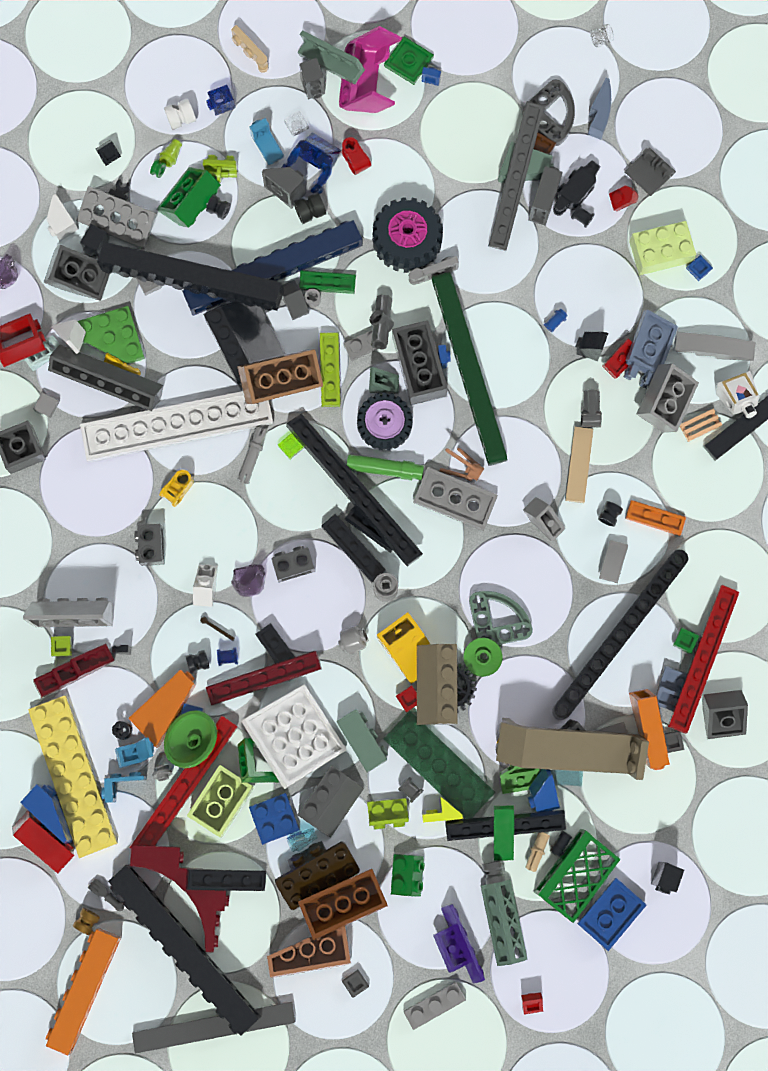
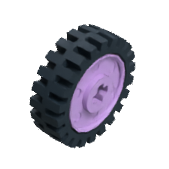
(398, 421)

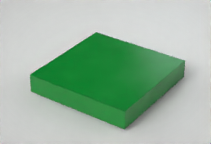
(408, 60)

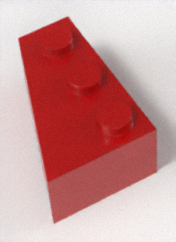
(42, 842)

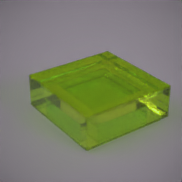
(290, 446)

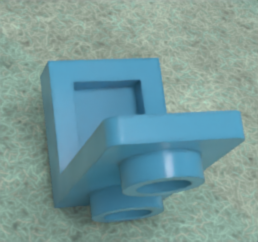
(265, 141)
(134, 753)
(108, 792)

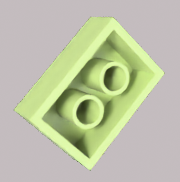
(662, 248)
(220, 801)

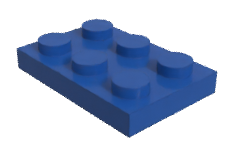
(611, 914)

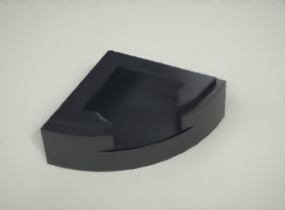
(122, 649)

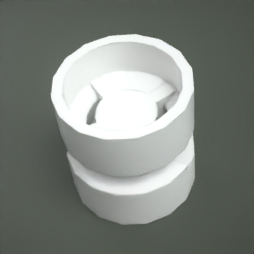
(179, 114)

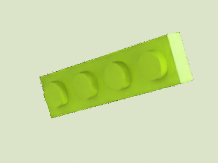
(330, 369)

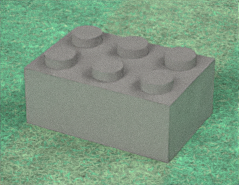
(667, 398)

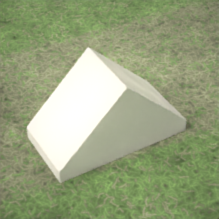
(71, 333)

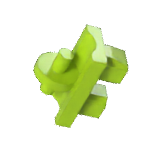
(221, 168)

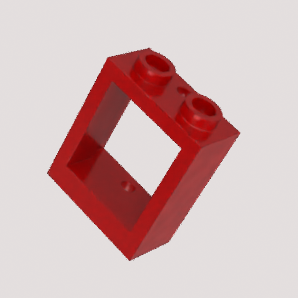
(23, 348)

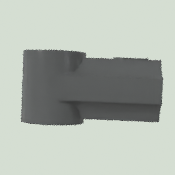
(591, 414)

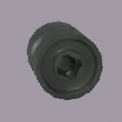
(308, 208)

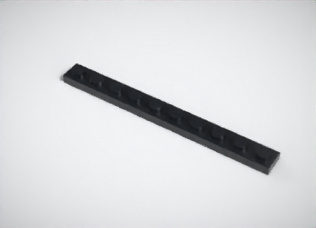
(354, 490)

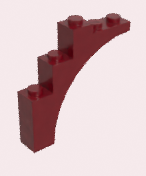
(166, 862)

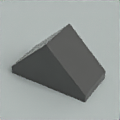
(294, 300)

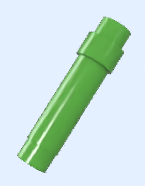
(405, 470)

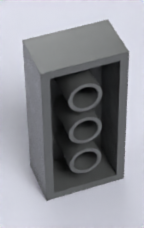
(419, 362)

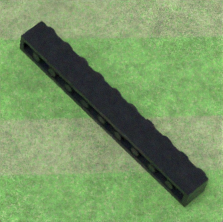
(190, 276)
(184, 949)

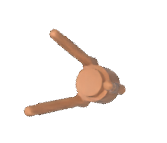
(474, 468)

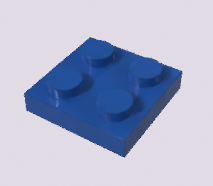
(274, 818)

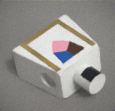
(739, 394)

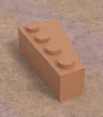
(311, 955)

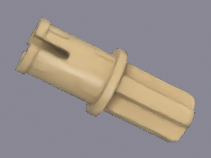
(537, 851)

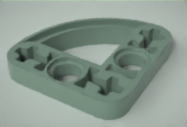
(494, 632)

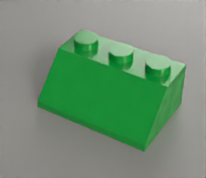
(189, 196)

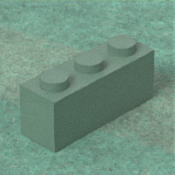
(362, 740)

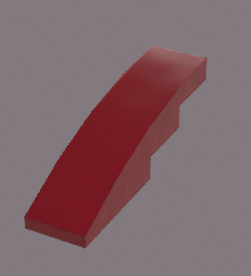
(73, 670)

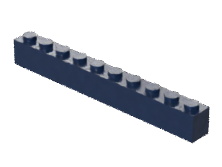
(289, 260)

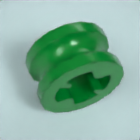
(158, 168)

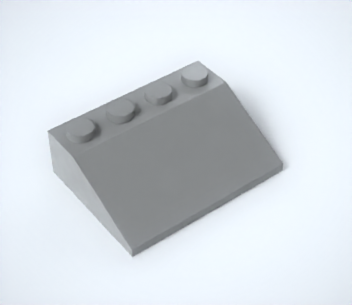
(70, 613)

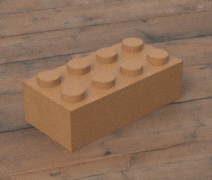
(280, 376)

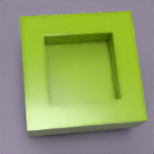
(61, 646)

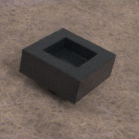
(108, 152)

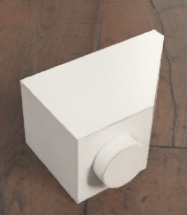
(59, 220)

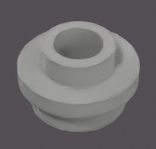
(162, 773)

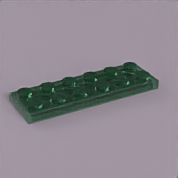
(439, 766)

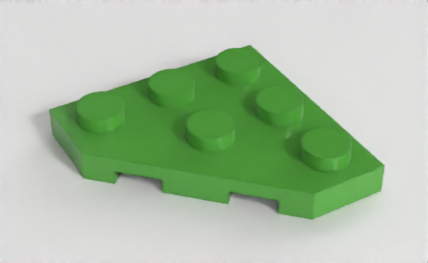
(114, 334)

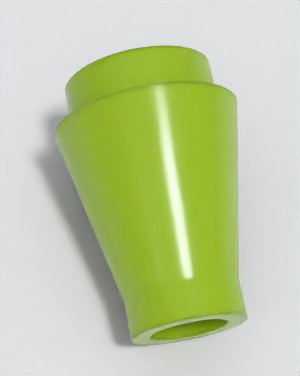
(170, 153)

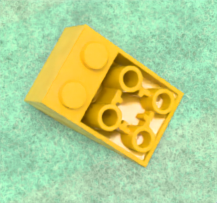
(401, 644)

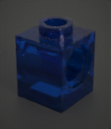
(220, 93)

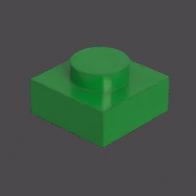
(685, 640)

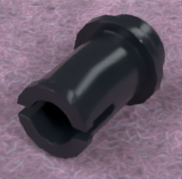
(560, 844)

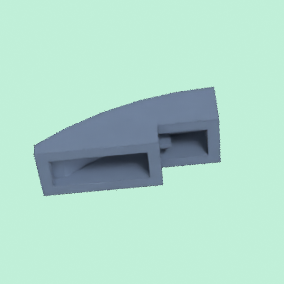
(601, 110)

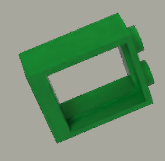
(247, 765)

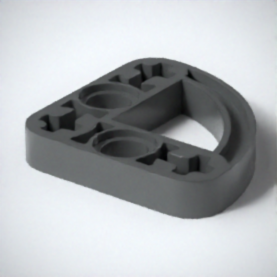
(565, 94)

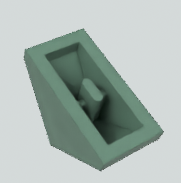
(383, 381)

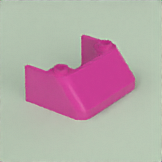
(371, 51)

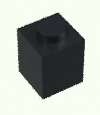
(93, 240)

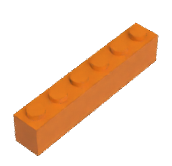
(83, 991)

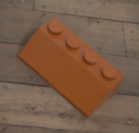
(343, 904)

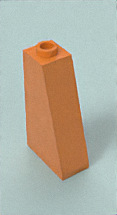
(163, 707)
(650, 727)

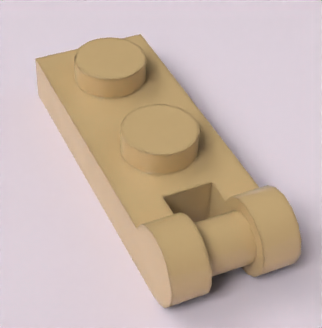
(249, 48)

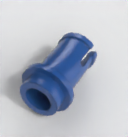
(559, 316)

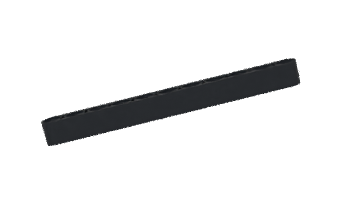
(624, 625)

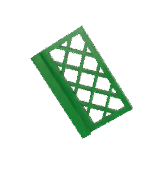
(562, 867)

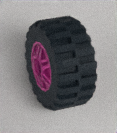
(407, 234)

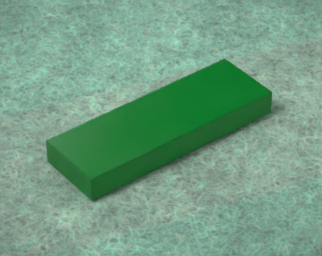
(327, 282)
(504, 833)

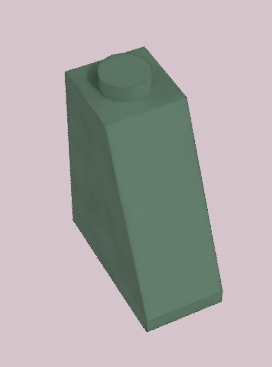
(536, 165)

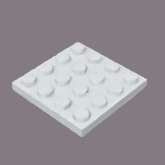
(294, 736)

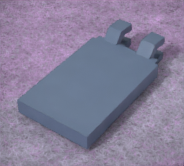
(649, 347)

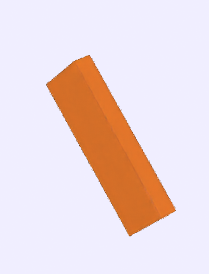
(655, 518)

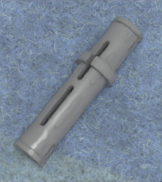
(252, 455)

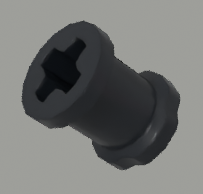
(582, 216)
(118, 725)

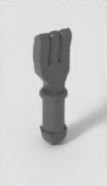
(101, 891)

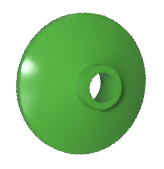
(476, 664)

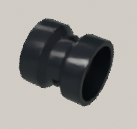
(218, 207)
(610, 513)
(197, 661)

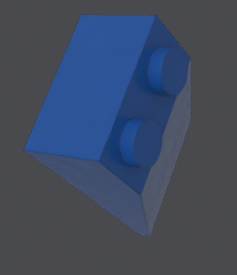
(47, 809)

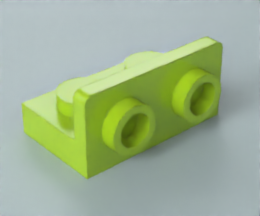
(388, 812)

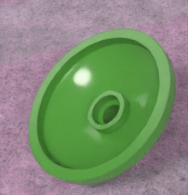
(190, 739)

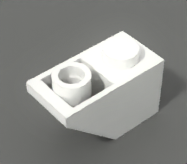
(205, 585)

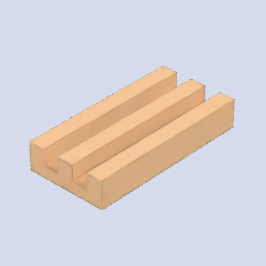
(714, 418)

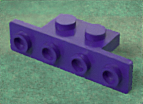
(456, 947)

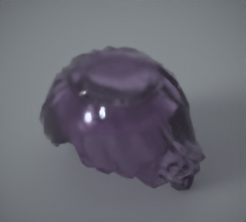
(8, 272)
(248, 580)

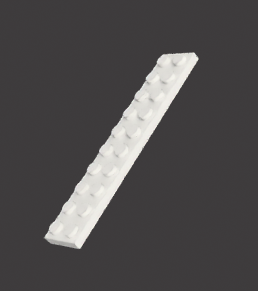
(172, 425)

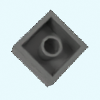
(20, 447)

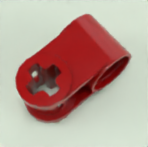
(356, 158)

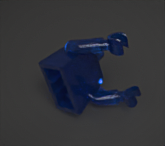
(317, 153)

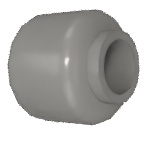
(353, 639)

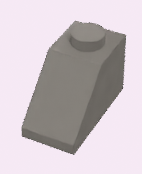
(544, 518)

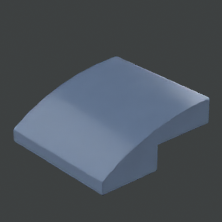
(670, 687)

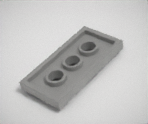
(127, 210)
(451, 486)

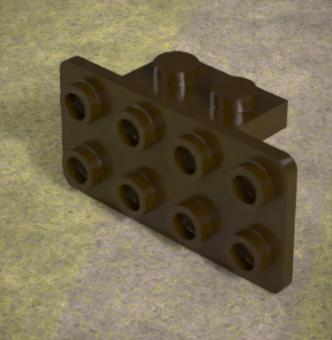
(315, 871)

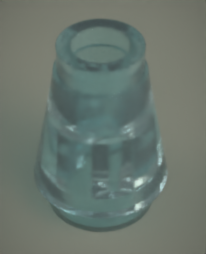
(301, 839)

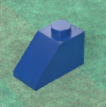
(543, 792)

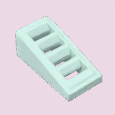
(45, 357)

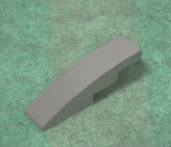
(715, 346)

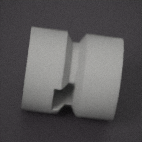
(385, 587)

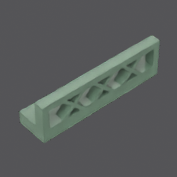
(331, 58)
(500, 923)

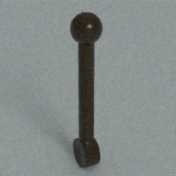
(204, 620)

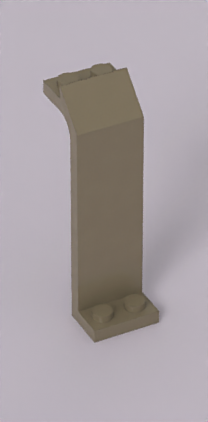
(571, 749)

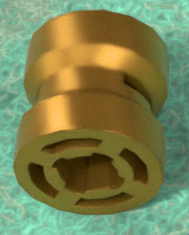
(88, 918)

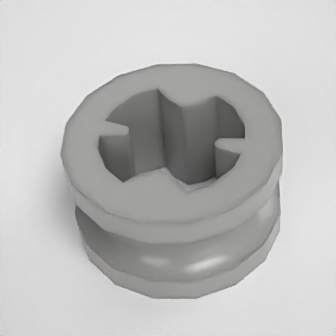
(310, 303)

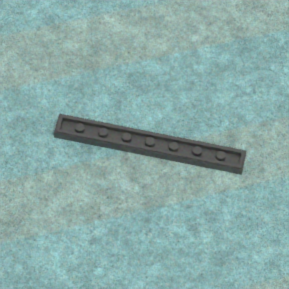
(516, 176)
(207, 1029)

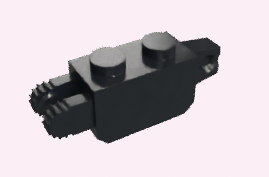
(577, 188)

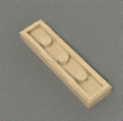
(579, 465)

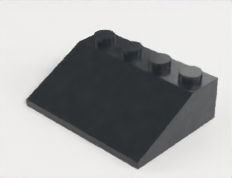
(242, 335)

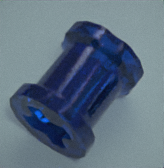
(227, 656)

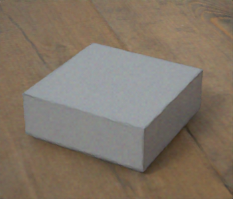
(46, 405)

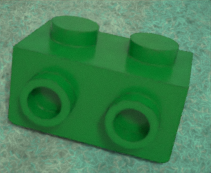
(407, 875)

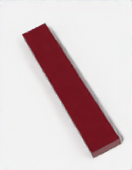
(264, 678)

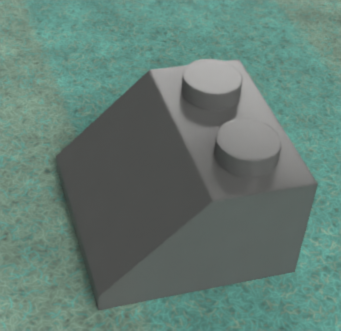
(285, 184)
(725, 714)

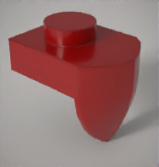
(623, 197)

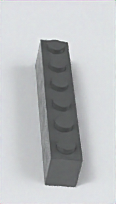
(105, 377)

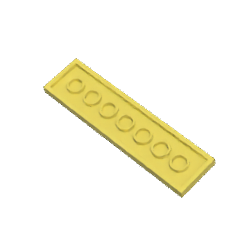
(72, 776)

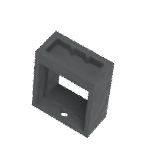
(545, 195)

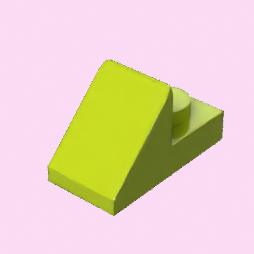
(447, 813)

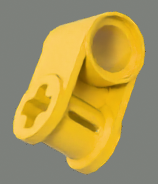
(177, 489)

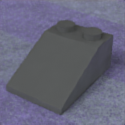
(76, 273)

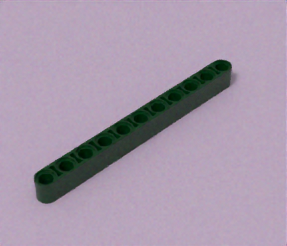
(469, 369)

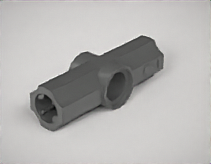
(381, 322)

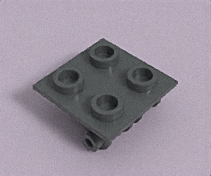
(650, 171)

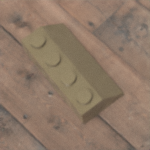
(437, 684)

